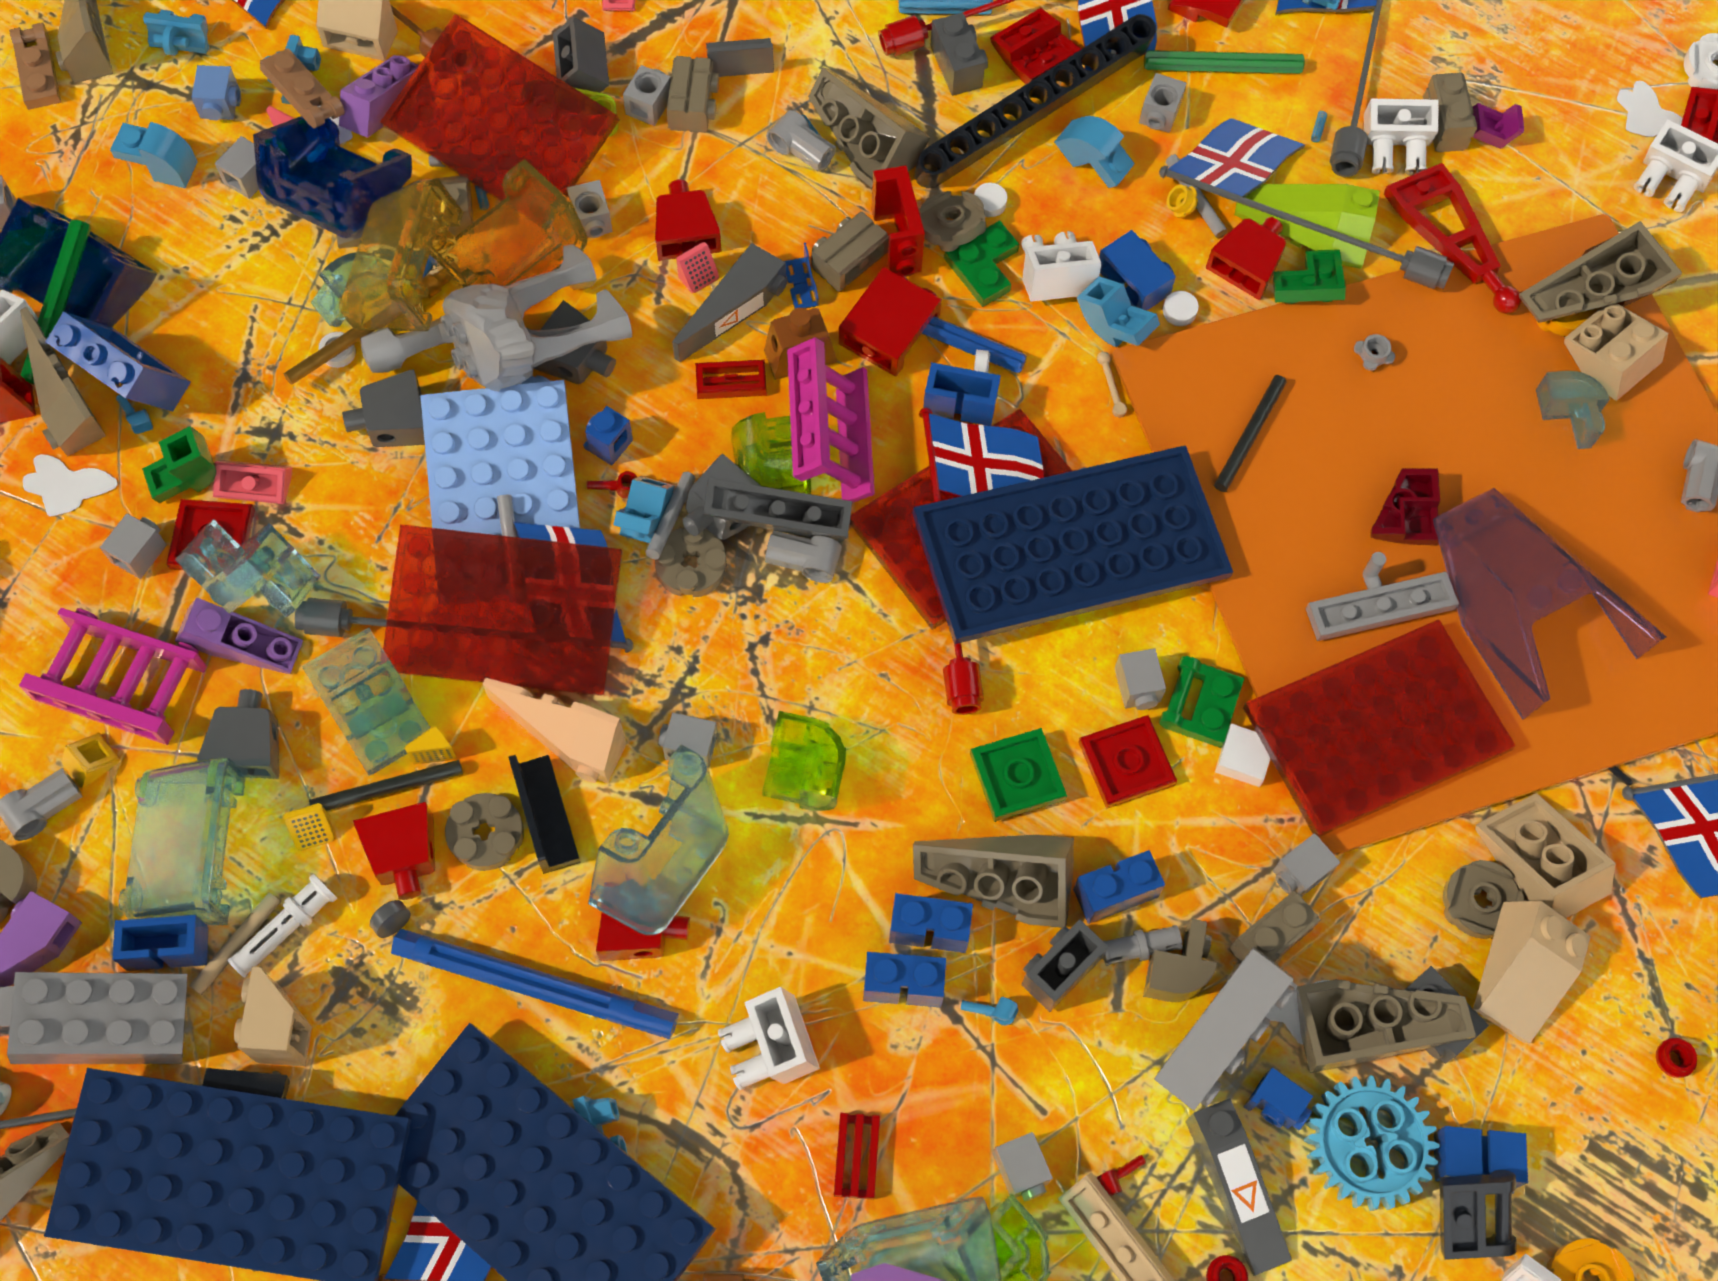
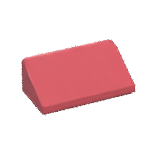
(251, 481)

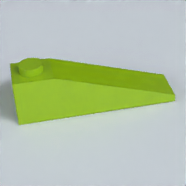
(1334, 206)

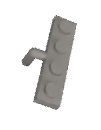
(1381, 604)

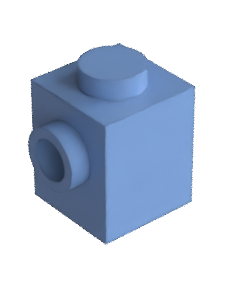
(215, 92)

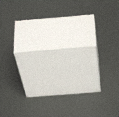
(1243, 756)

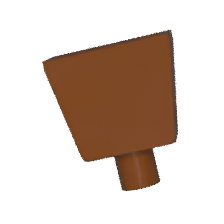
(792, 331)

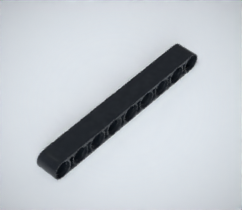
(1025, 110)

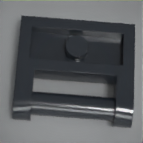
(1465, 1216)

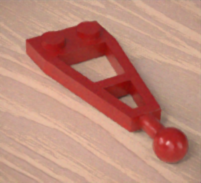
(1431, 187)

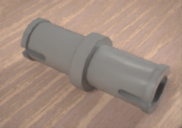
(1142, 945)

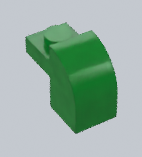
(184, 465)

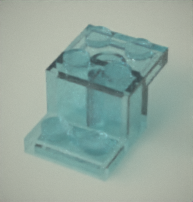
(238, 572)
(367, 700)

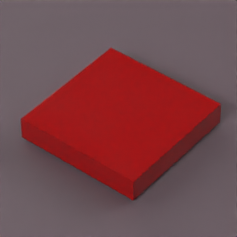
(195, 514)
(1127, 761)

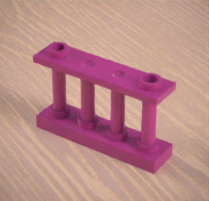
(810, 427)
(116, 710)

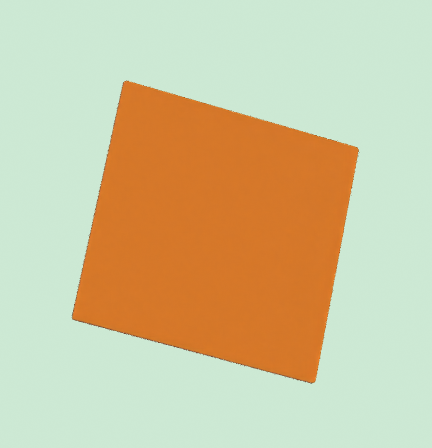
(1470, 407)

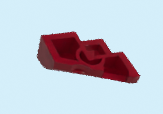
(1410, 509)

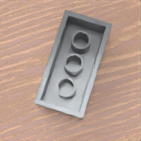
(97, 1018)
(1224, 1028)

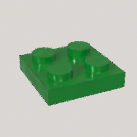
(1018, 774)

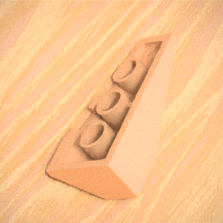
(578, 735)

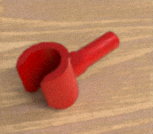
(614, 485)
(1110, 1178)

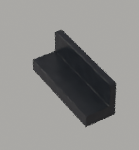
(545, 813)

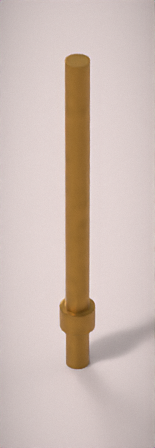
(305, 367)

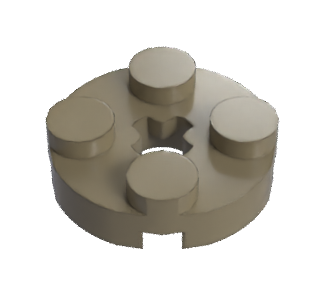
(949, 234)
(691, 580)
(468, 816)
(1469, 881)

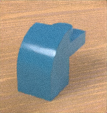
(1097, 143)
(160, 149)
(1112, 315)
(644, 508)

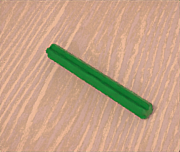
(1224, 61)
(61, 283)

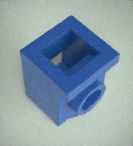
(603, 431)
(1280, 1101)

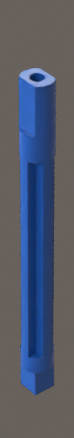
(535, 983)

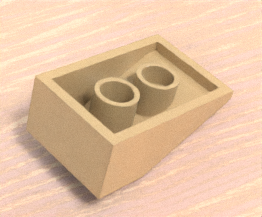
(1548, 856)
(1529, 967)

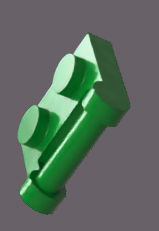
(1213, 707)

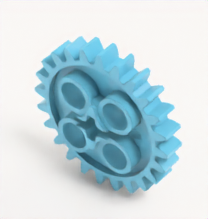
(1406, 1136)

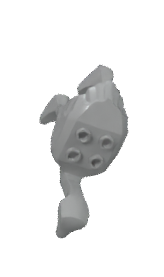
(491, 332)

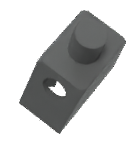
(579, 363)
(389, 412)
(695, 521)
(245, 736)

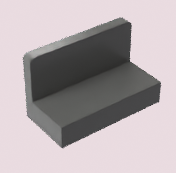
(741, 57)

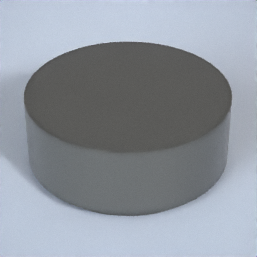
(390, 918)

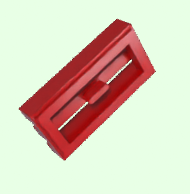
(731, 384)
(859, 1120)

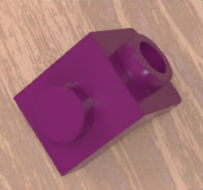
(1498, 127)

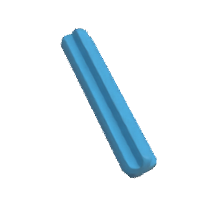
(940, 6)

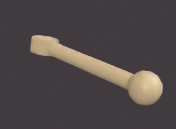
(1119, 408)

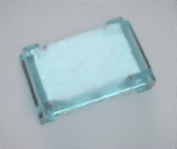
(181, 841)
(651, 877)
(938, 1241)

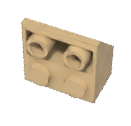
(357, 26)
(1617, 348)
(271, 1023)

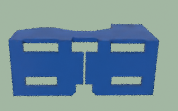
(800, 282)

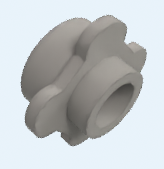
(1378, 344)

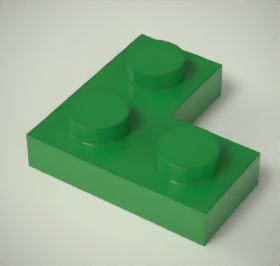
(977, 263)
(1319, 282)

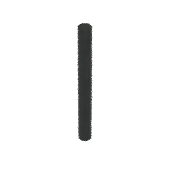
(1250, 433)
(389, 785)

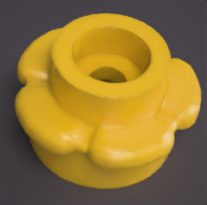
(1182, 200)

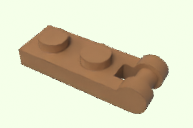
(35, 66)
(301, 88)

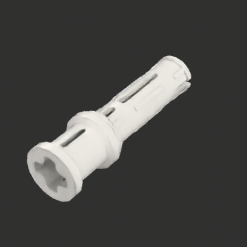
(301, 907)

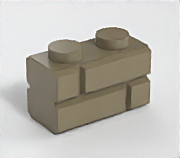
(690, 94)
(1455, 111)
(849, 250)
(1277, 929)

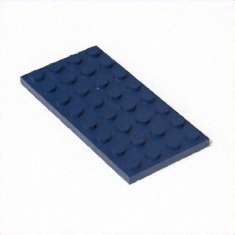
(1070, 543)
(229, 1178)
(535, 1178)

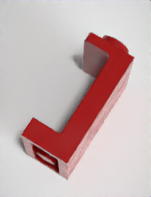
(895, 199)
(888, 320)

